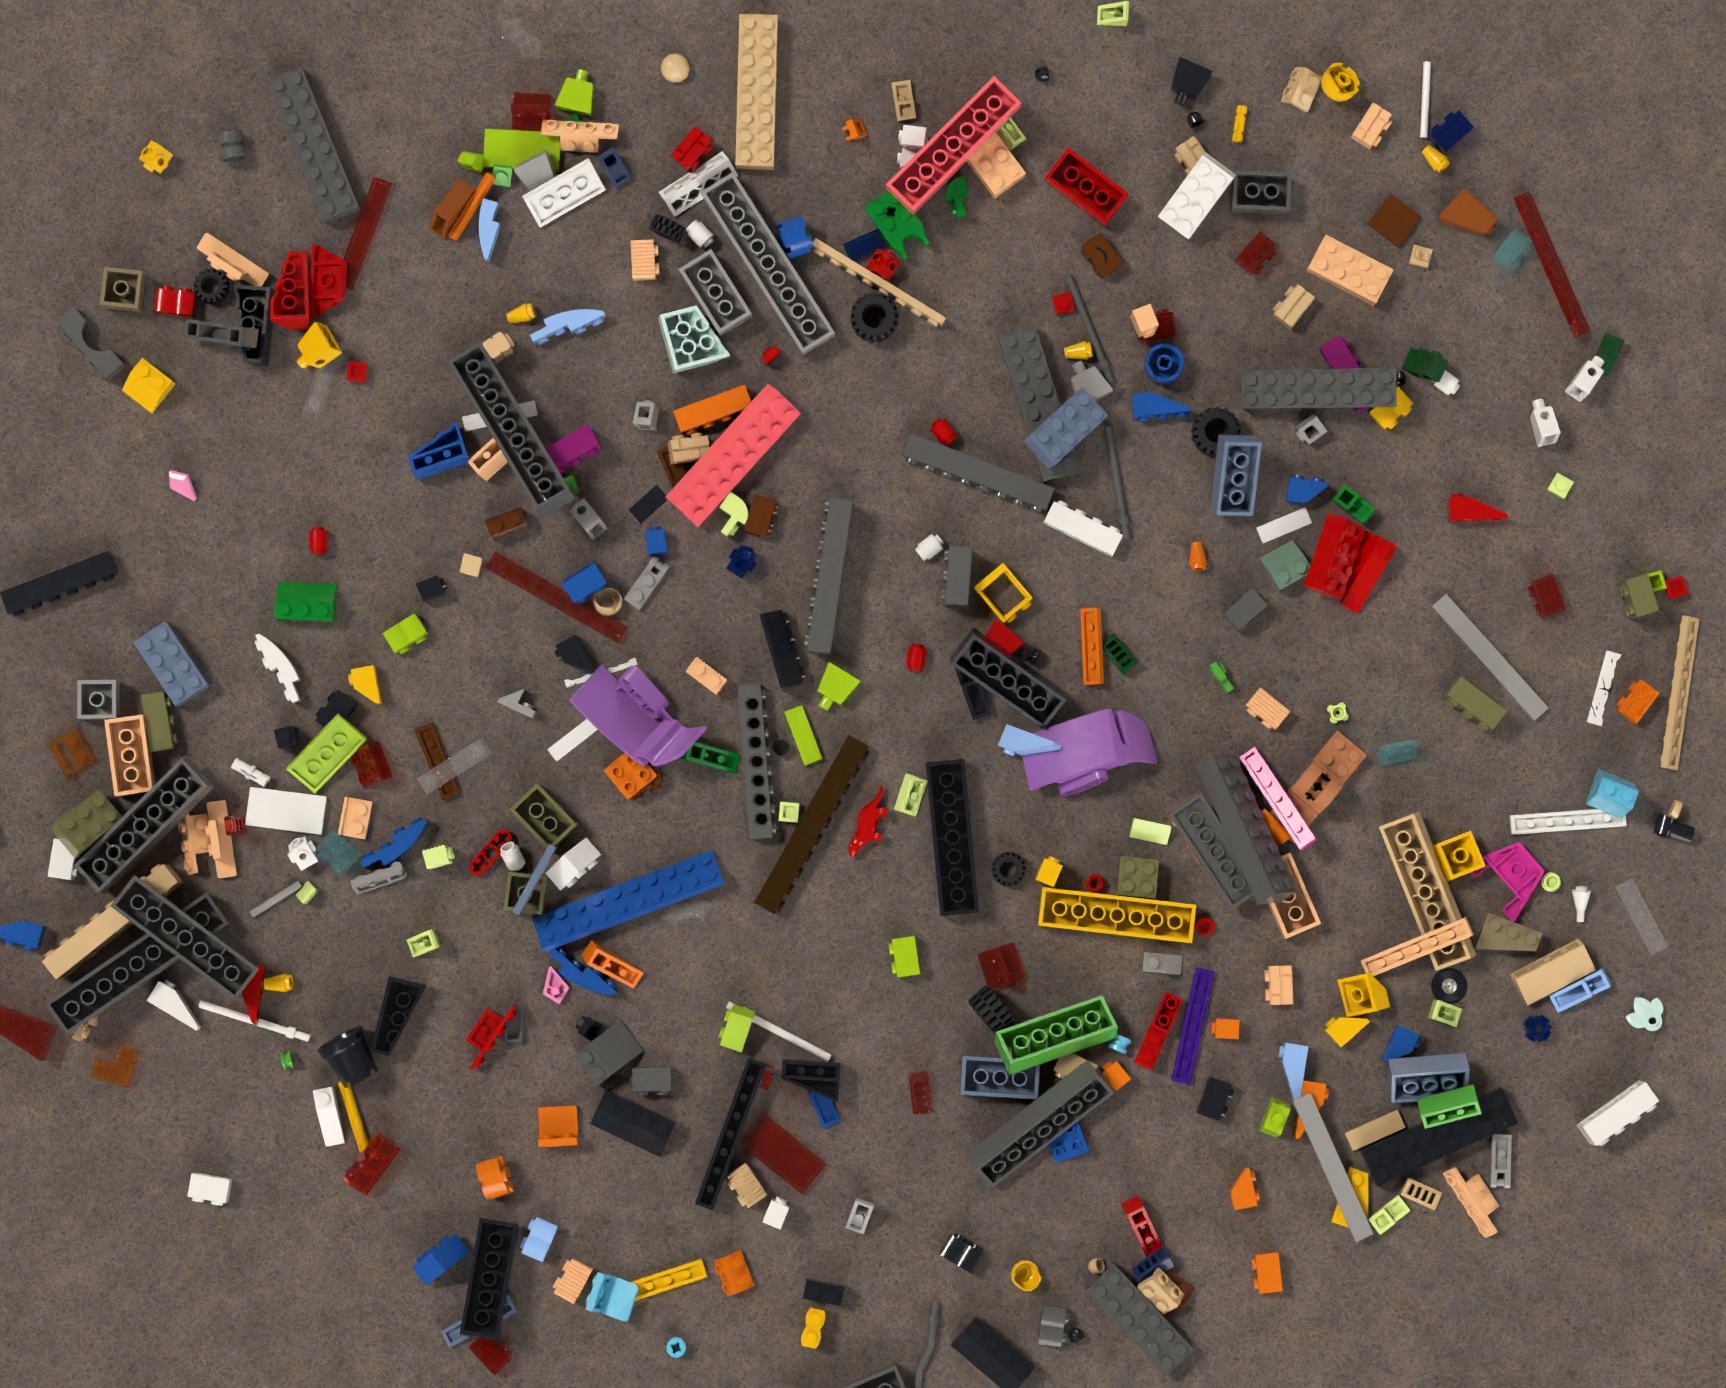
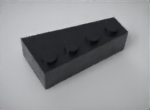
(254, 312)

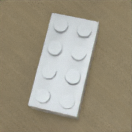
(1197, 195)
(1617, 1113)

